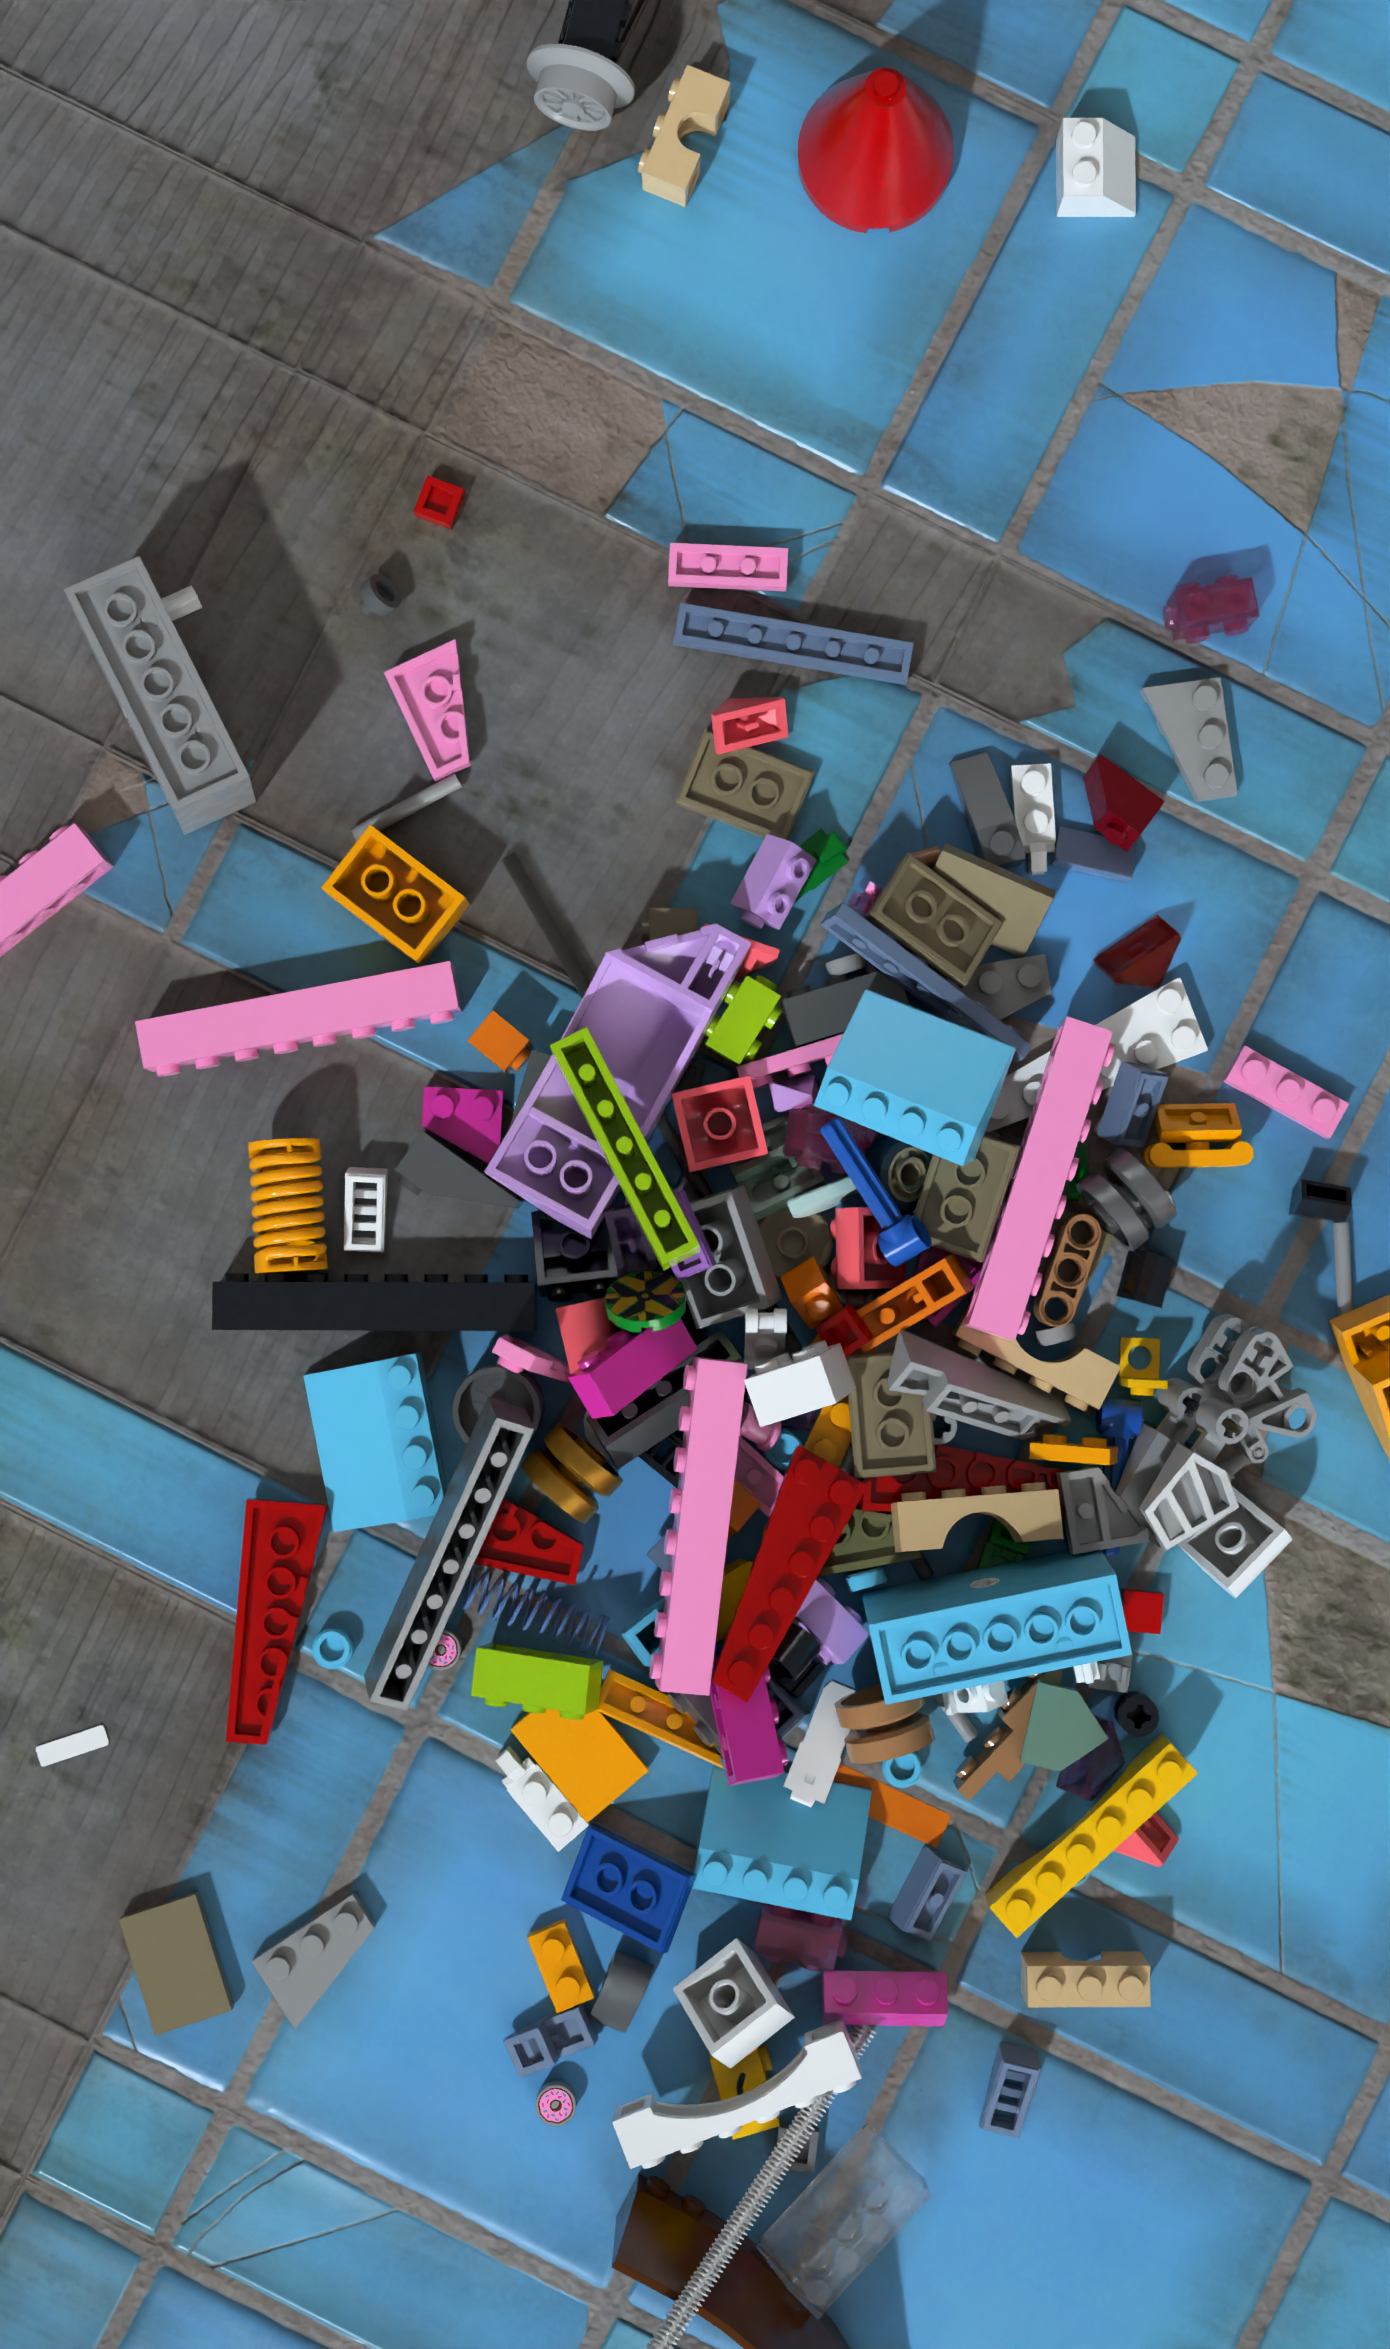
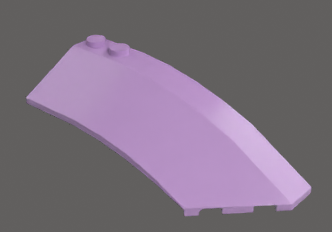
(648, 1021)

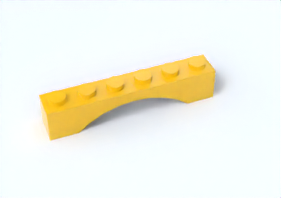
(1047, 1876)

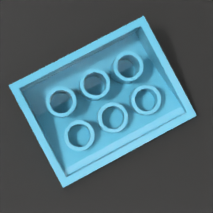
(915, 1077)
(377, 1442)
(779, 1850)

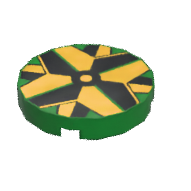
(645, 1301)

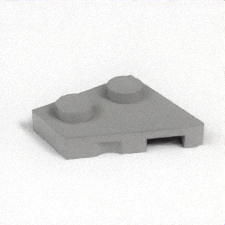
(1094, 1513)

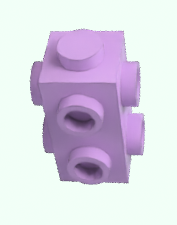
(772, 882)
(831, 1625)

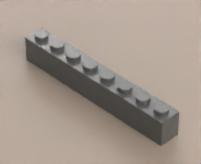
(448, 1553)

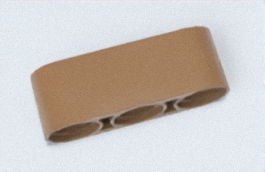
(1082, 1257)

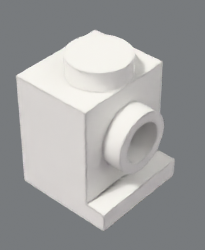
(975, 1699)

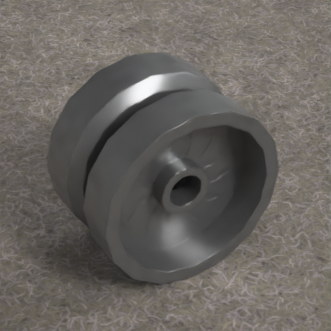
(1126, 1199)

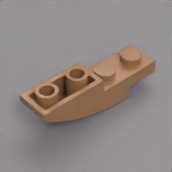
(1003, 1745)

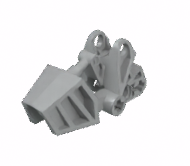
(1178, 1488)

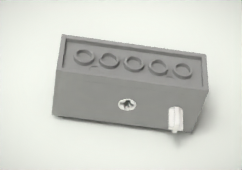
(162, 691)

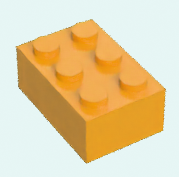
(395, 895)

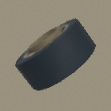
(900, 1170)

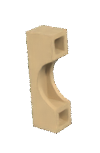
(1080, 1375)
(1025, 1514)

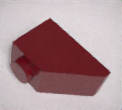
(1119, 803)

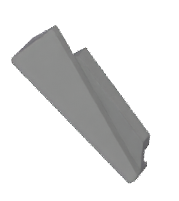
(971, 1391)

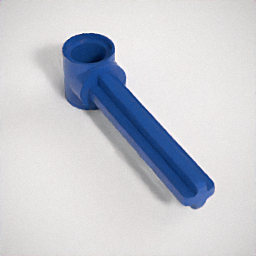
(900, 1235)
(1118, 1421)

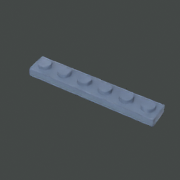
(793, 643)
(916, 977)

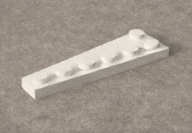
(1146, 1033)

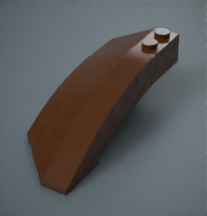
(664, 2240)

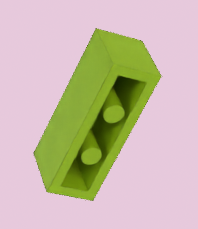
(537, 1680)

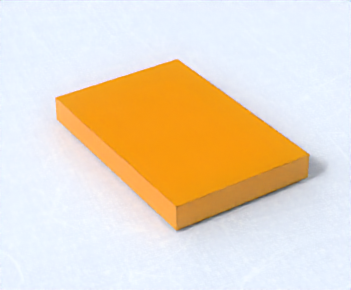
(581, 1757)

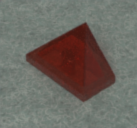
(1142, 955)

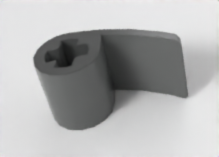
(621, 1991)

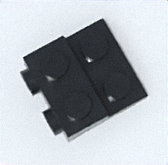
(570, 1260)

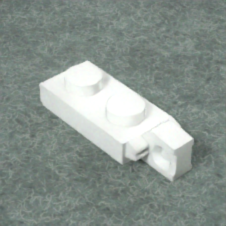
(1034, 812)
(540, 1799)

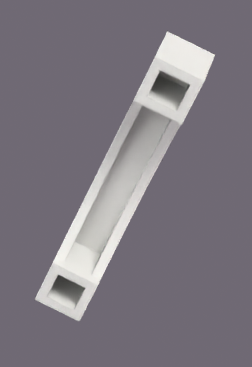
(656, 2128)

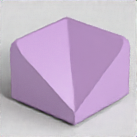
(794, 1093)

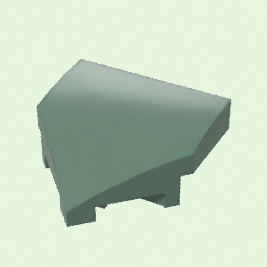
(1059, 1728)

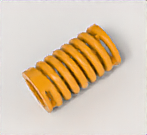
(280, 1200)

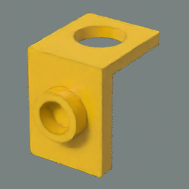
(1143, 1380)

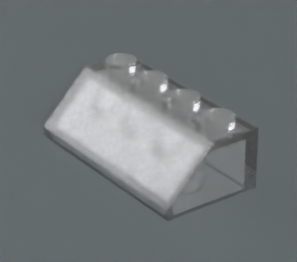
(843, 2220)

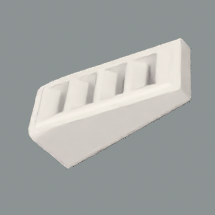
(368, 1175)

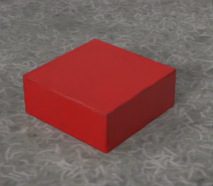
(439, 502)
(845, 1328)
(1142, 1610)

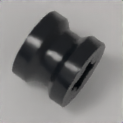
(1128, 1710)

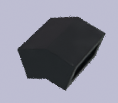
(1321, 1201)
(1145, 1278)

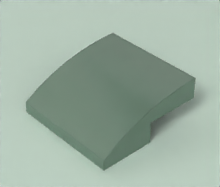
(774, 1177)

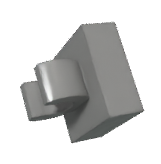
(1114, 1674)

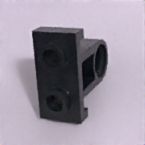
(794, 1661)

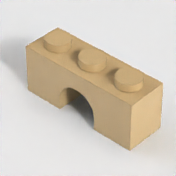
(696, 105)
(1112, 1981)

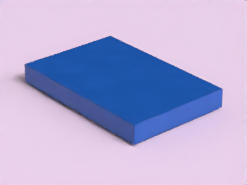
(628, 1888)

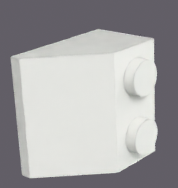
(1094, 169)

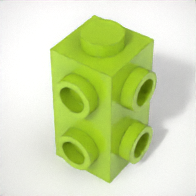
(749, 1010)

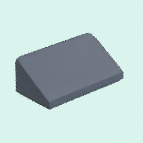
(1093, 855)
(1132, 1105)
(927, 1894)

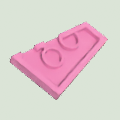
(433, 706)
(521, 1356)

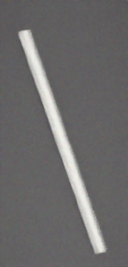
(746, 2210)

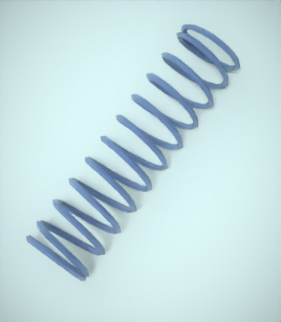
(603, 1621)

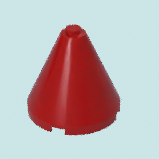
(875, 152)

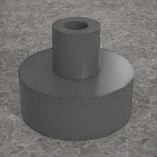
(379, 596)

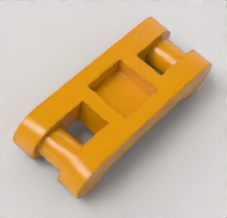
(1197, 1155)

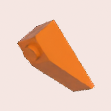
(914, 1300)

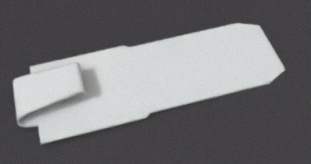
(820, 1751)

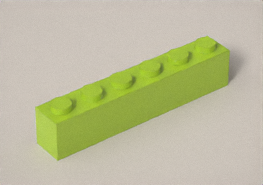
(625, 1148)

